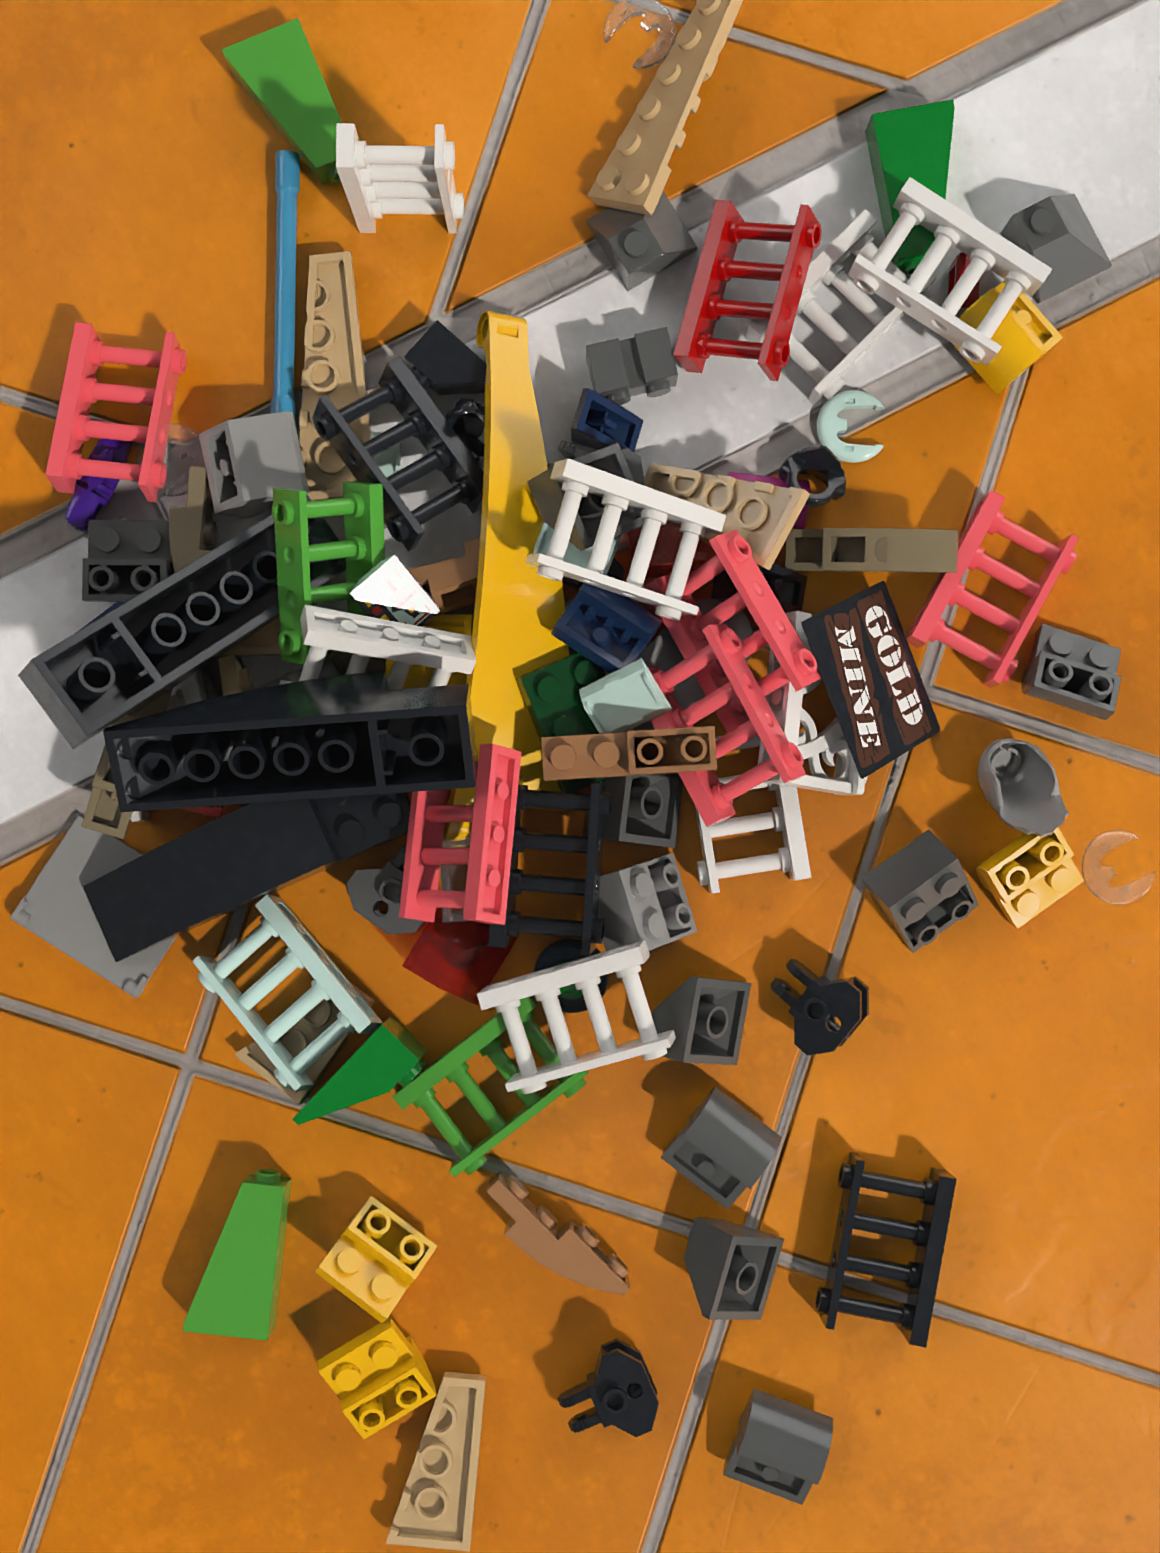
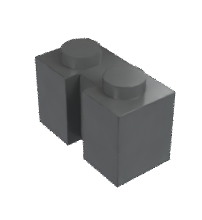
(632, 366)

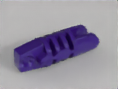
(95, 492)

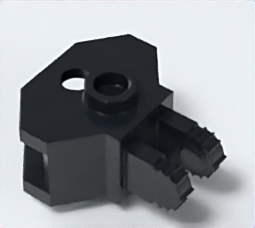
(819, 1005)
(613, 1396)

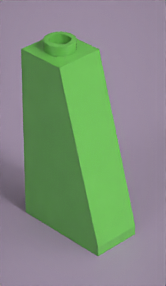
(291, 92)
(245, 1269)

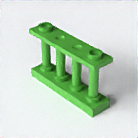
(362, 548)
(454, 1068)

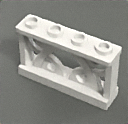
(789, 713)

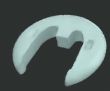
(830, 425)

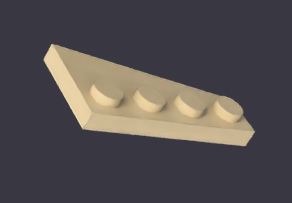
(756, 509)

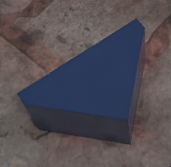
(604, 423)

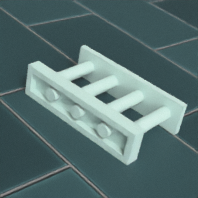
(327, 984)

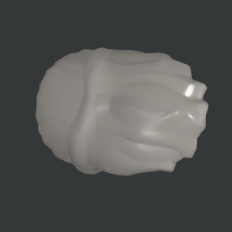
(1021, 786)

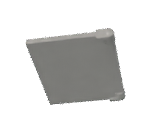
(63, 916)

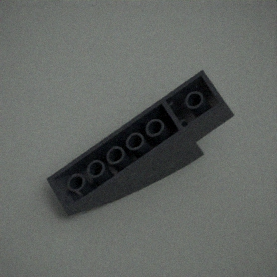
(166, 632)
(296, 745)
(237, 863)

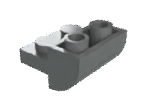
(125, 559)
(1073, 672)
(722, 1148)
(779, 1447)

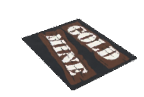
(871, 678)

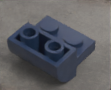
(606, 627)

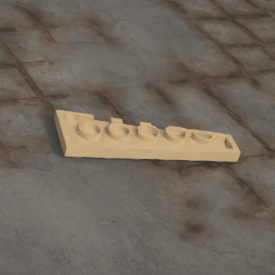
(639, 162)
(330, 368)

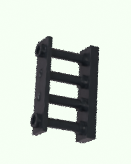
(421, 421)
(592, 927)
(919, 1276)

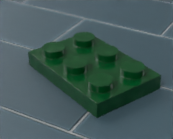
(556, 703)

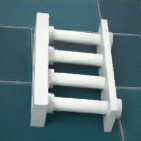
(397, 178)
(986, 252)
(829, 269)
(656, 510)
(383, 639)
(784, 818)
(586, 976)

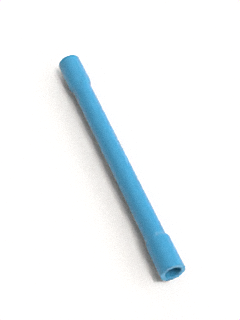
(287, 189)

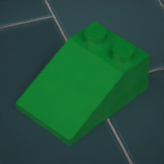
(374, 1069)

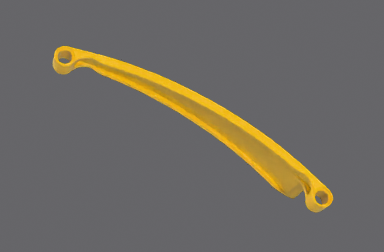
(512, 602)

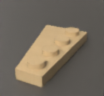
(442, 1482)

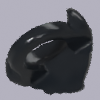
(468, 423)
(821, 464)

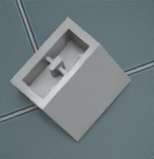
(249, 460)
(645, 904)

